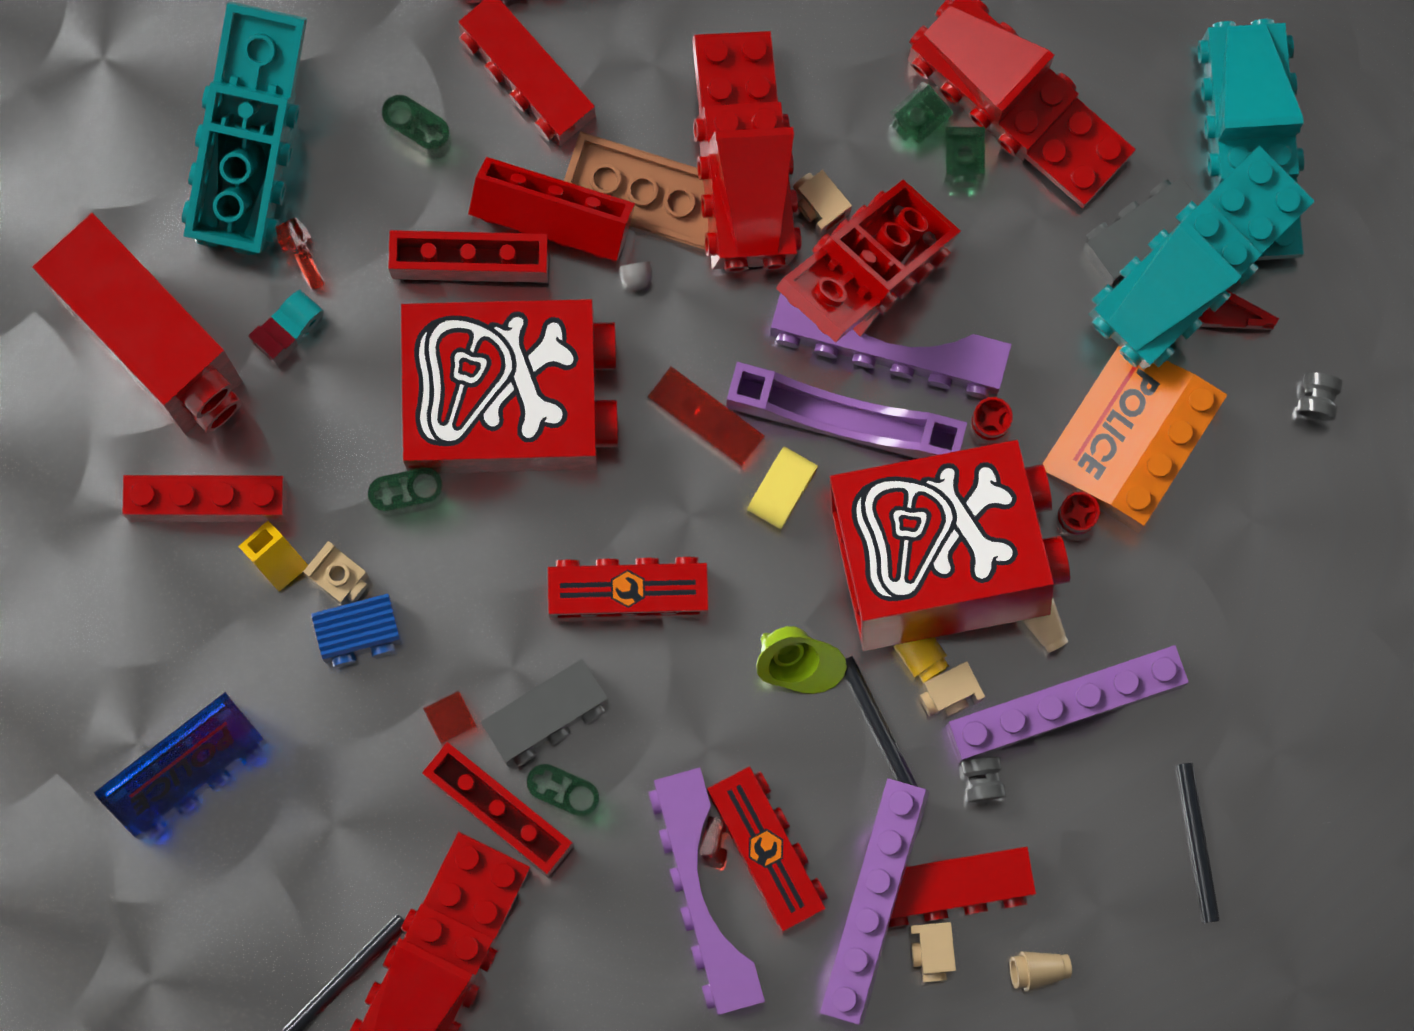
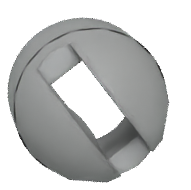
(636, 275)

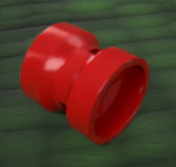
(992, 413)
(1081, 508)

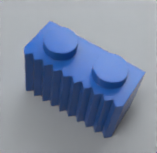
(357, 630)

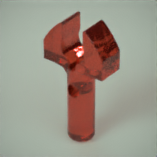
(293, 236)

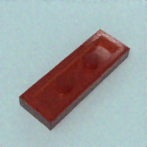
(706, 417)

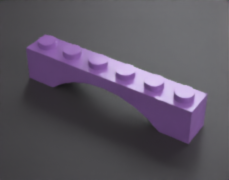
(967, 363)
(807, 407)
(1066, 703)
(874, 901)
(730, 974)

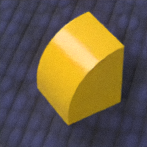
(273, 556)

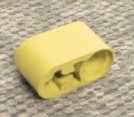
(782, 488)

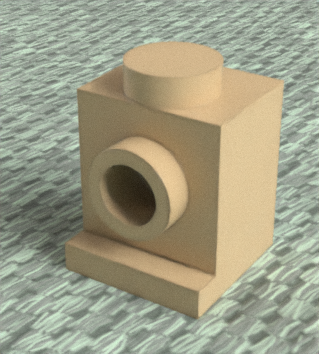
(821, 201)
(320, 571)
(951, 691)
(933, 951)

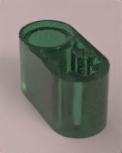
(410, 134)
(399, 505)
(550, 796)

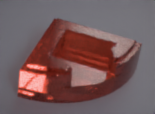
(711, 843)

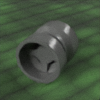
(1319, 396)
(985, 788)

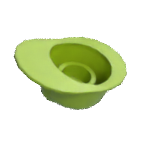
(799, 662)

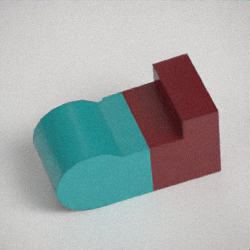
(286, 327)

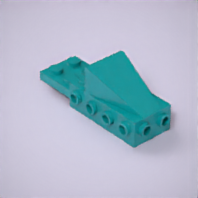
(1252, 105)
(246, 131)
(1198, 260)

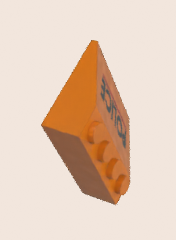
(1133, 436)

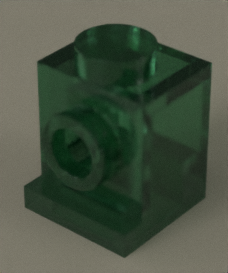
(933, 114)
(964, 139)

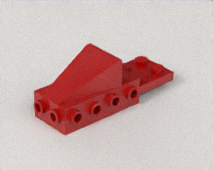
(1018, 98)
(744, 153)
(870, 262)
(446, 942)

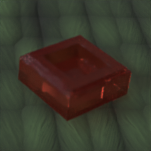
(450, 717)

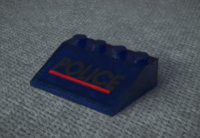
(182, 768)

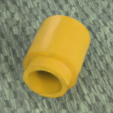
(923, 658)

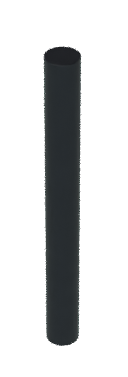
(877, 723)
(1198, 843)
(346, 976)

